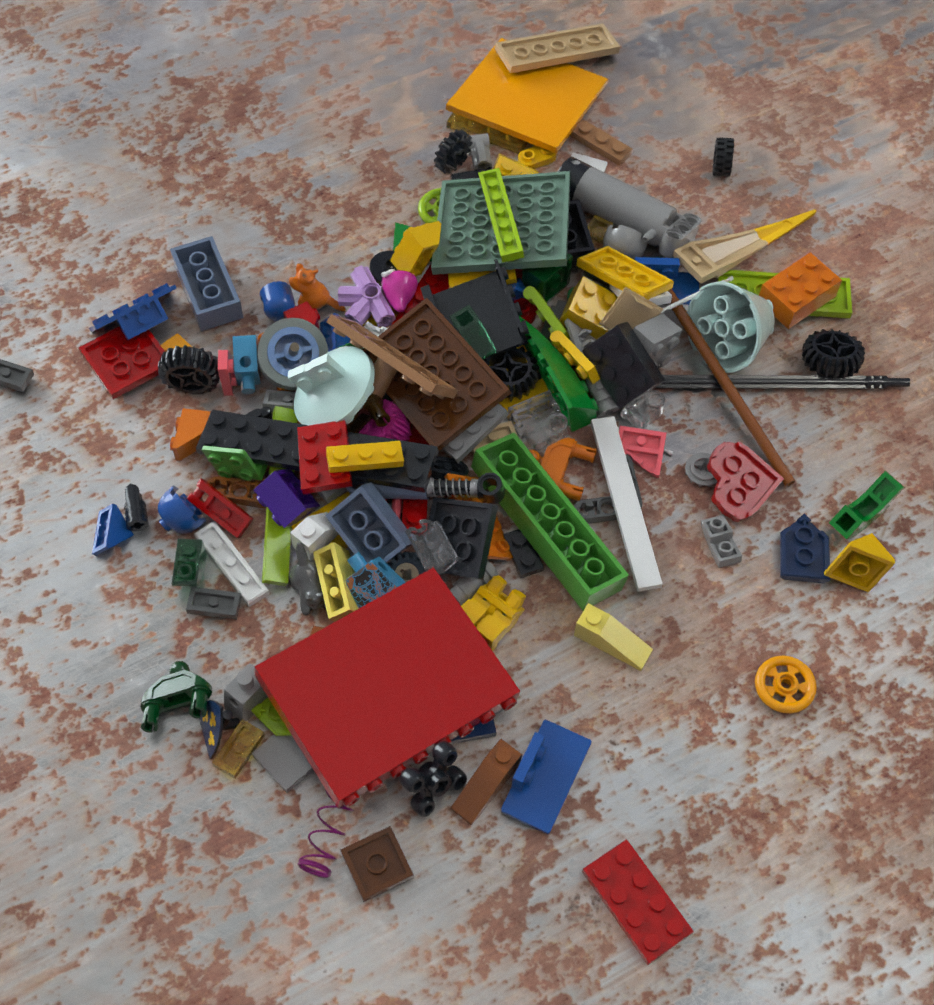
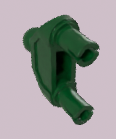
(174, 691)

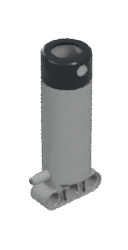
(630, 207)

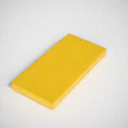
(624, 272)

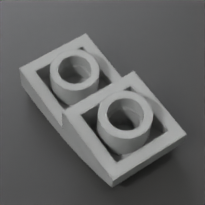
(720, 541)

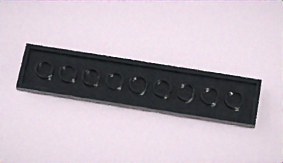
(276, 445)

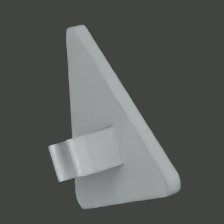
(580, 337)

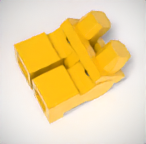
(494, 611)

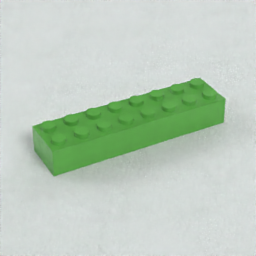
(551, 522)

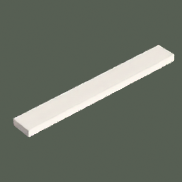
(626, 504)

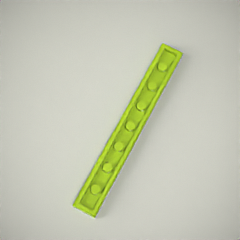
(277, 538)

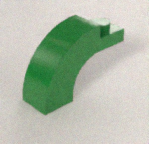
(868, 507)

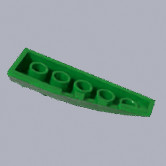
(561, 381)

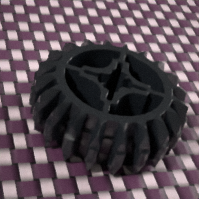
(833, 353)
(521, 368)
(189, 369)

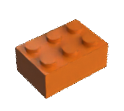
(800, 289)

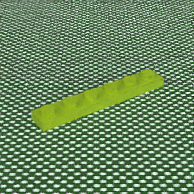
(501, 215)

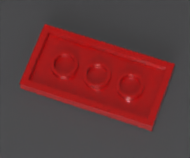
(637, 902)

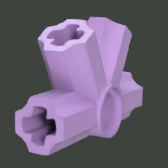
(365, 299)

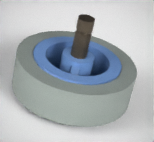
(287, 346)

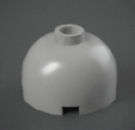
(625, 241)

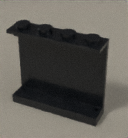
(491, 302)

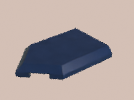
(804, 552)

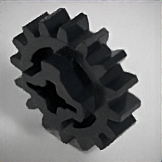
(453, 151)

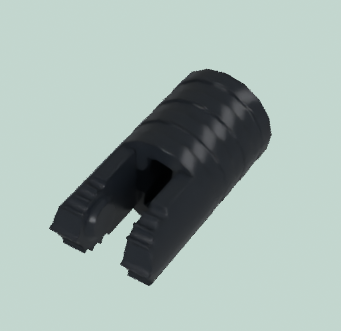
(135, 509)

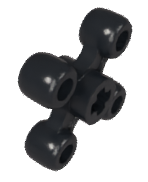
(433, 778)

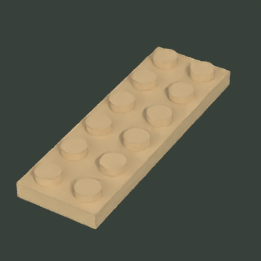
(556, 48)

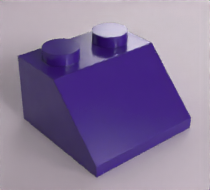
(284, 498)

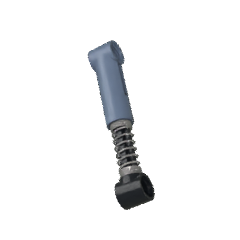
(475, 488)

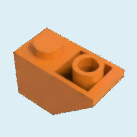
(188, 432)

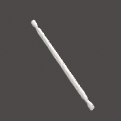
(675, 304)

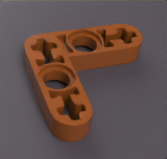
(234, 484)

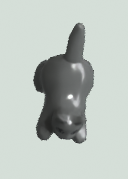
(306, 579)

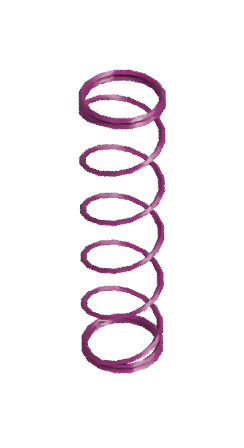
(303, 862)

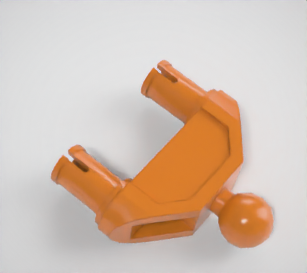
(557, 459)

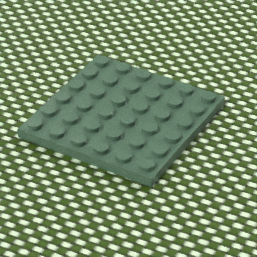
(467, 234)

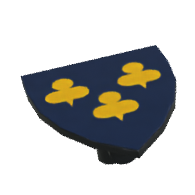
(214, 724)

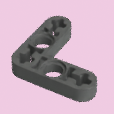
(589, 504)

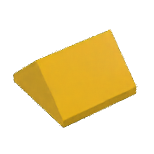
(861, 563)

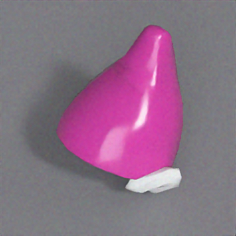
(398, 288)

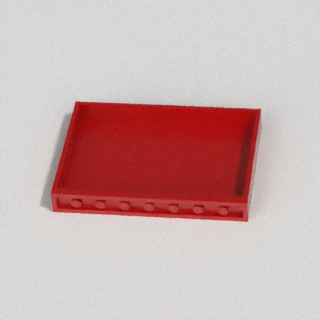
(386, 686)

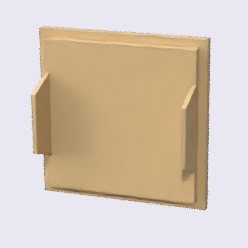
(630, 308)

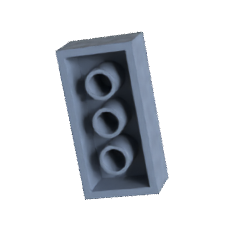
(206, 283)

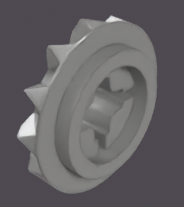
(693, 470)

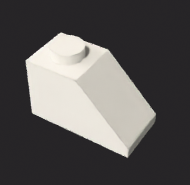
(314, 533)

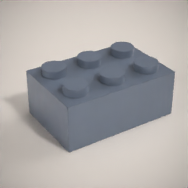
(369, 525)

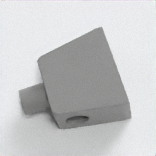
(245, 692)

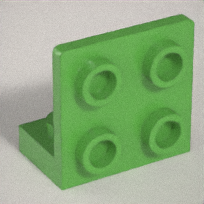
(234, 463)

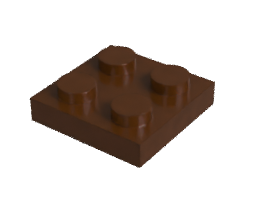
(377, 863)

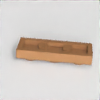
(601, 142)

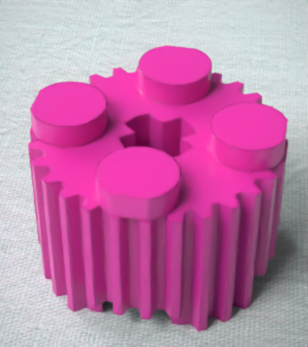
(397, 428)

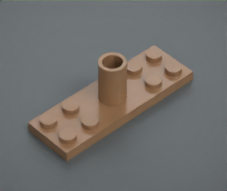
(390, 361)

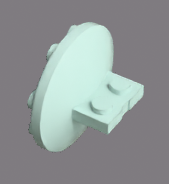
(332, 386)

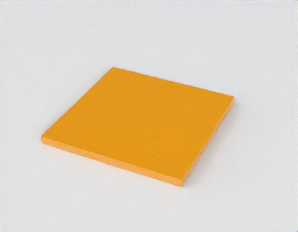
(530, 104)

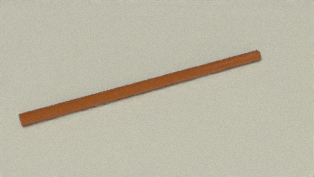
(731, 392)

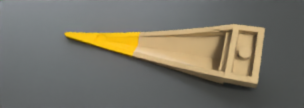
(720, 254)

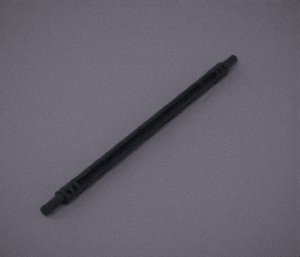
(785, 382)

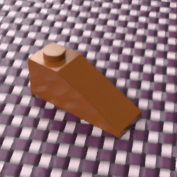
(487, 781)

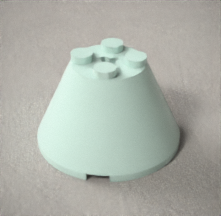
(731, 323)

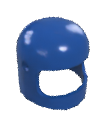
(276, 299)

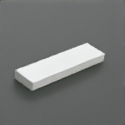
(232, 564)

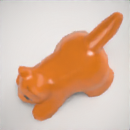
(312, 289)

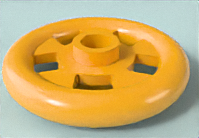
(794, 667)

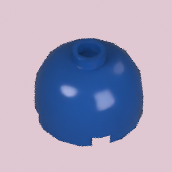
(178, 513)

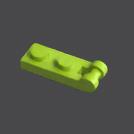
(544, 311)

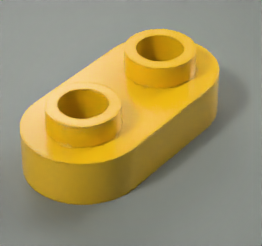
(536, 157)

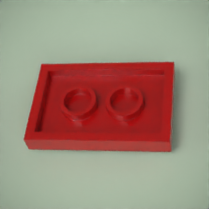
(313, 458)

